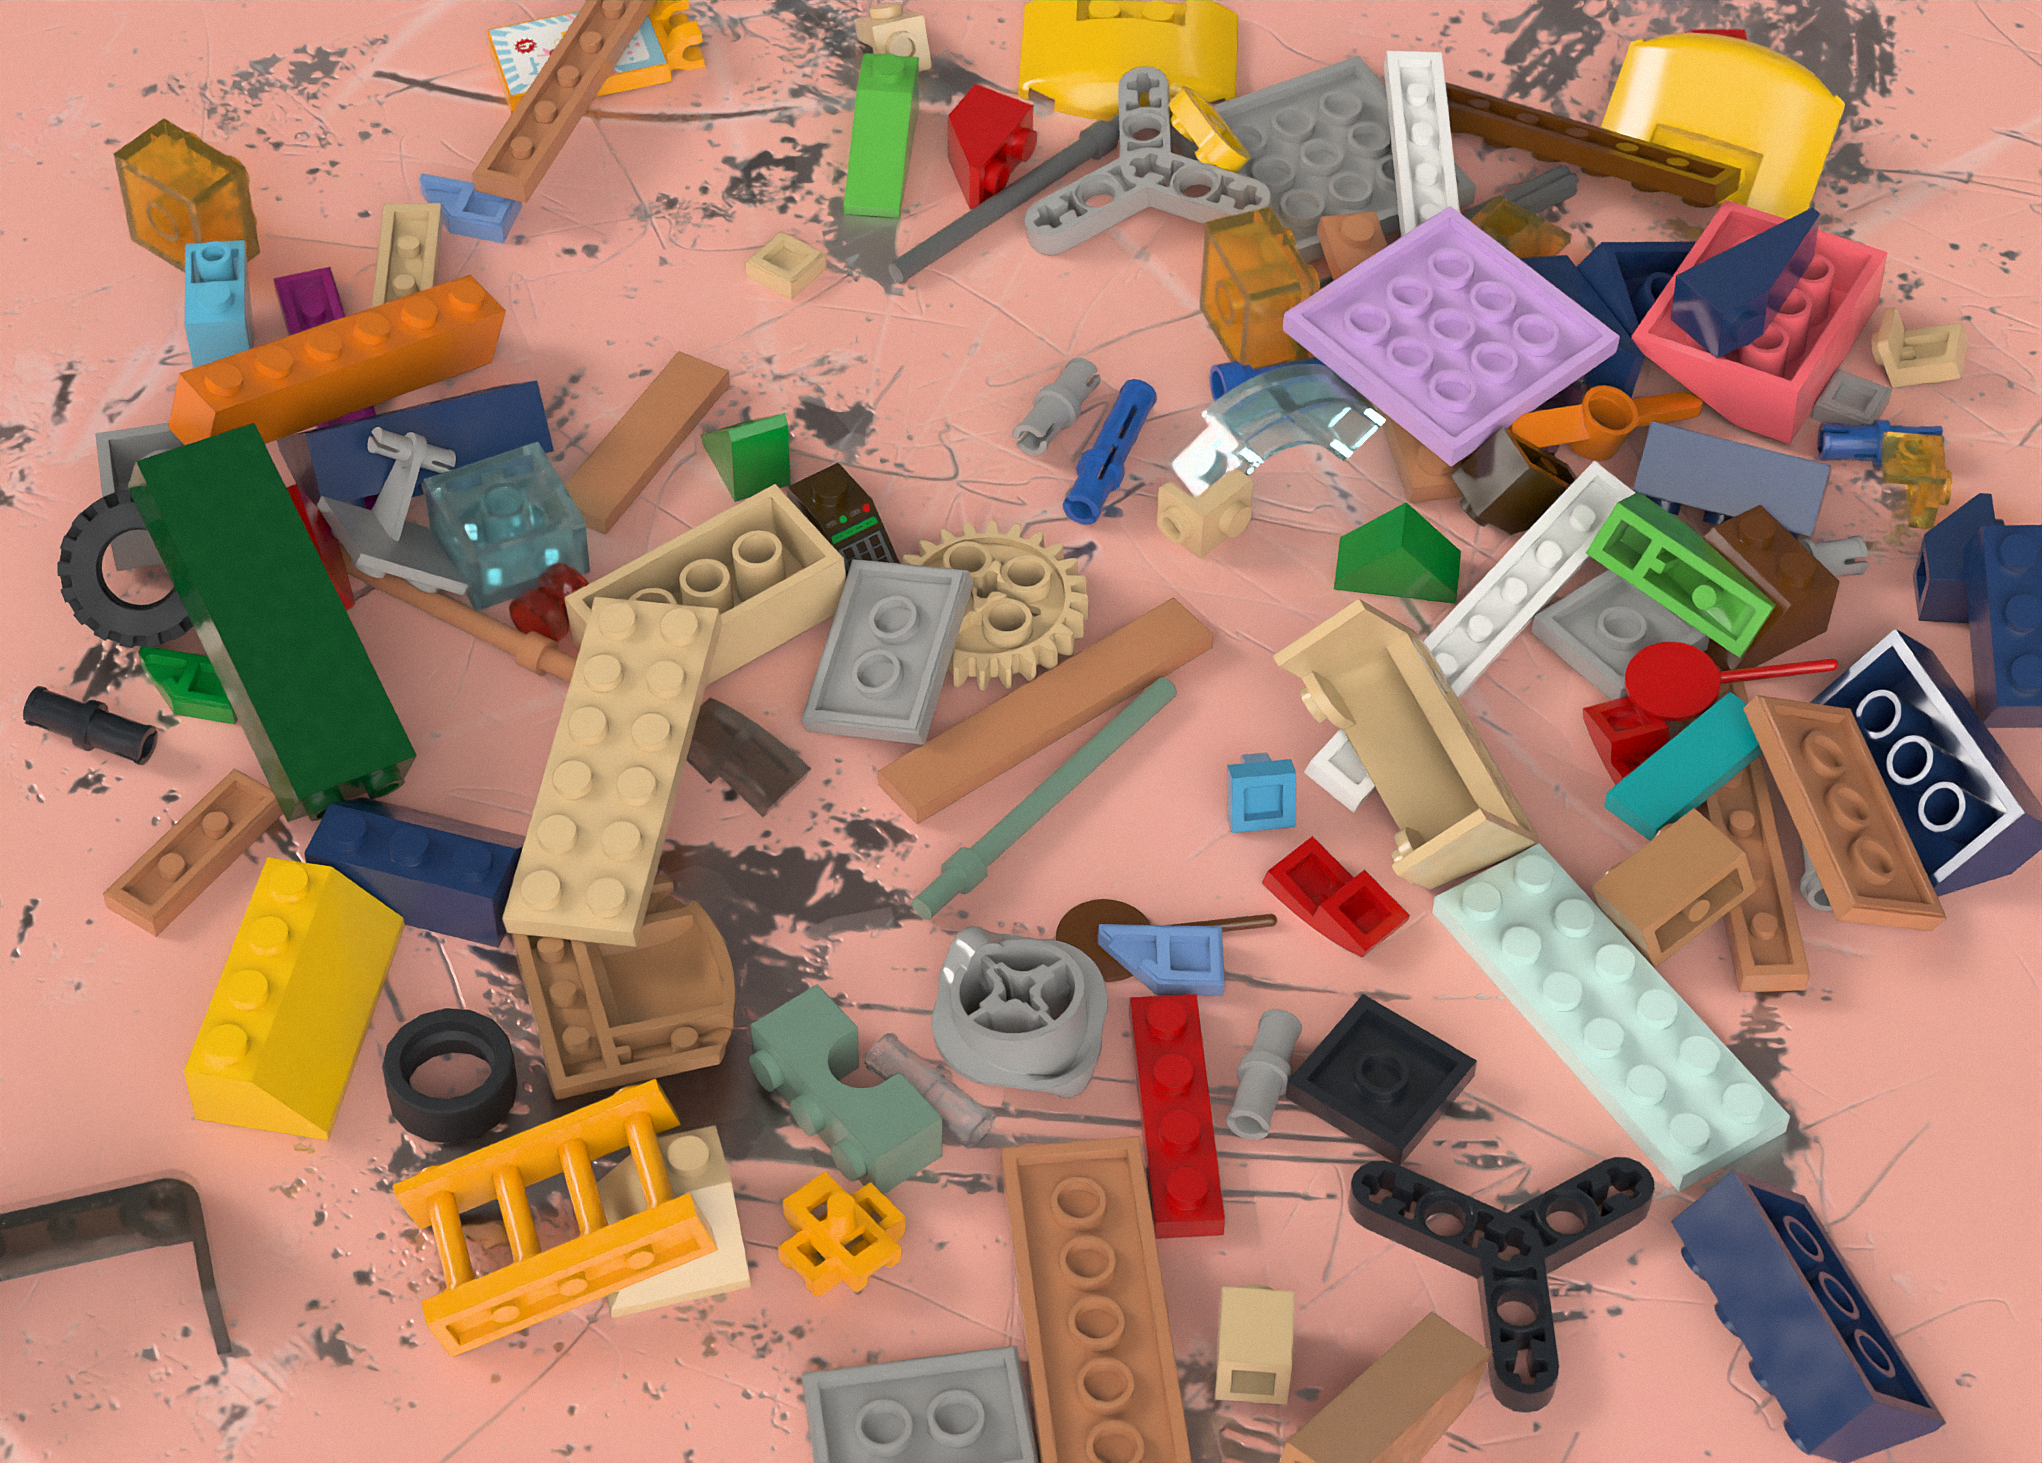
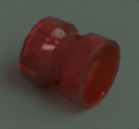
(545, 606)

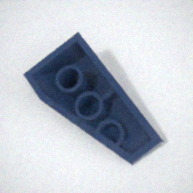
(1632, 275)

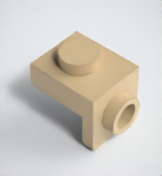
(895, 32)
(1919, 354)
(1208, 518)

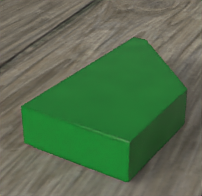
(187, 684)

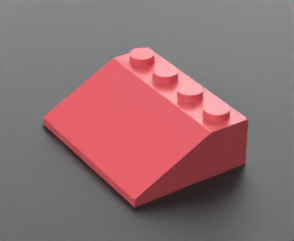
(1783, 373)

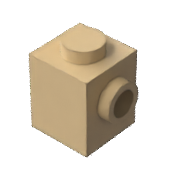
(1254, 1344)

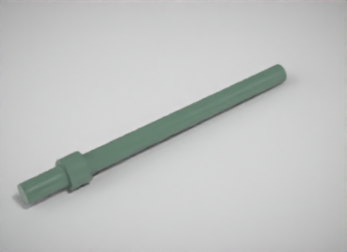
(969, 865)

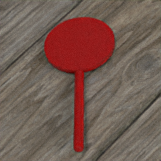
(1683, 682)

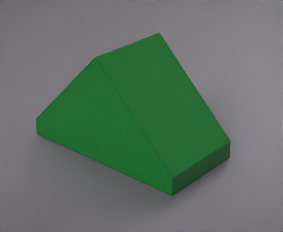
(751, 455)
(1399, 558)

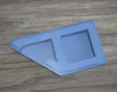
(470, 211)
(1168, 956)

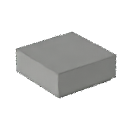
(1851, 400)

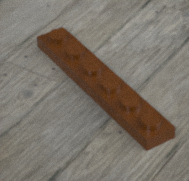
(1593, 148)

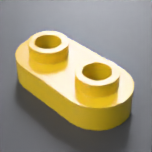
(1203, 124)

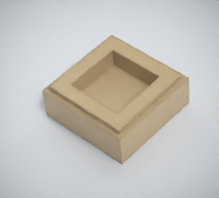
(786, 265)

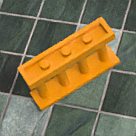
(577, 1271)

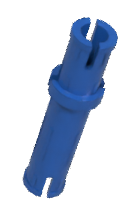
(1090, 491)

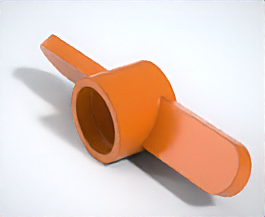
(1612, 407)

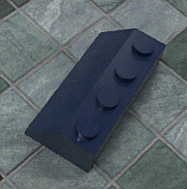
(474, 425)
(1940, 764)
(1803, 1321)

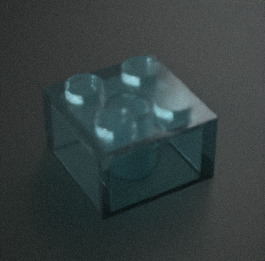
(505, 523)

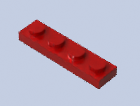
(1176, 1117)

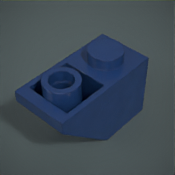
(1940, 562)

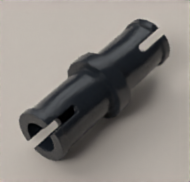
(90, 725)

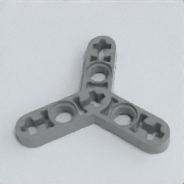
(1134, 178)

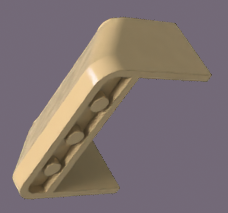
(1413, 742)

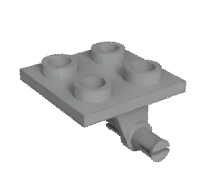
(381, 537)

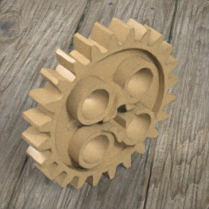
(1021, 604)

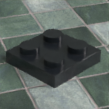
(1381, 1079)

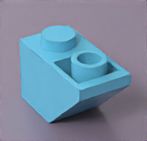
(217, 301)

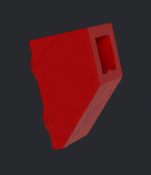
(988, 141)

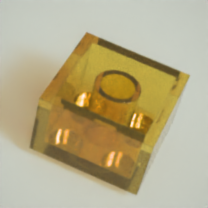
(183, 193)
(1250, 283)

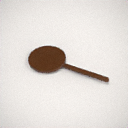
(1081, 926)

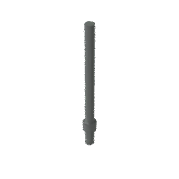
(1093, 143)

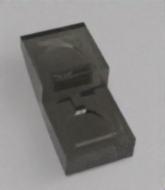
(744, 756)

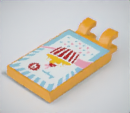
(525, 47)

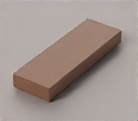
(193, 852)

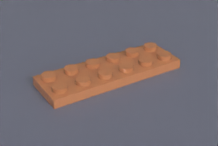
(1093, 1304)

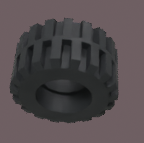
(90, 596)

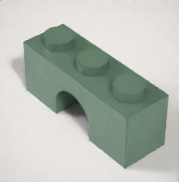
(873, 1131)

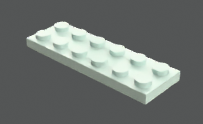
(1610, 1017)

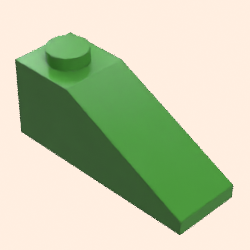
(882, 135)
(1681, 572)

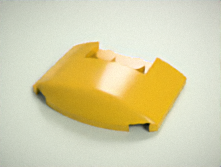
(1086, 46)
(1731, 107)

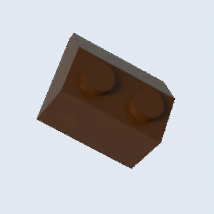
(1785, 574)

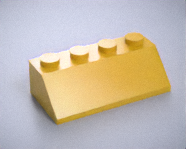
(293, 1002)

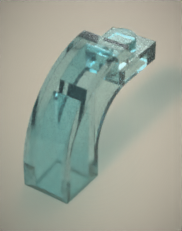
(1273, 414)

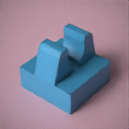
(1261, 794)

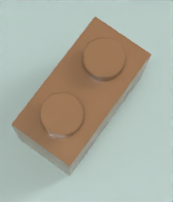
(1675, 886)

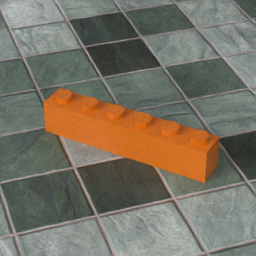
(341, 365)

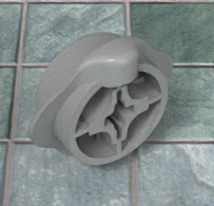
(1003, 1010)

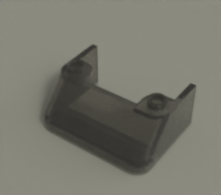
(114, 1221)

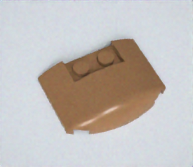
(627, 1010)

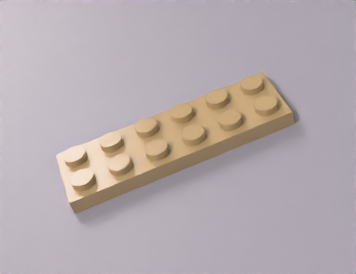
(613, 772)

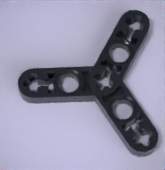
(1526, 1273)

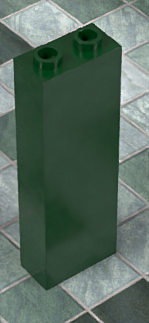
(271, 622)

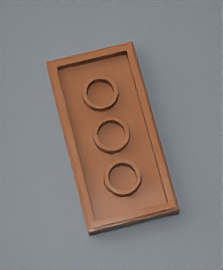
(1844, 814)

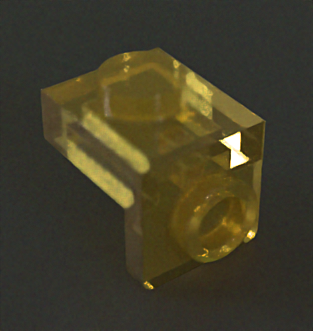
(1920, 465)

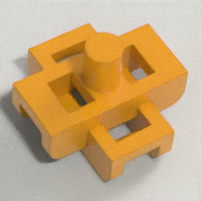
(828, 1234)

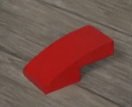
(1623, 735)
(1329, 899)

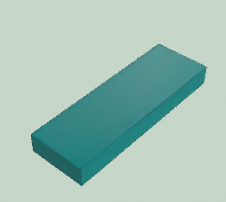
(1686, 769)

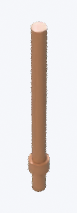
(531, 649)

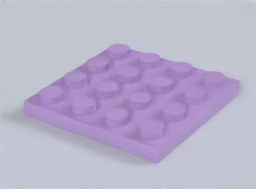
(1450, 334)

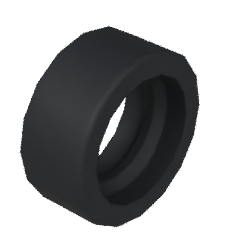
(440, 1034)

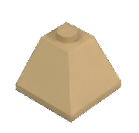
(694, 1167)

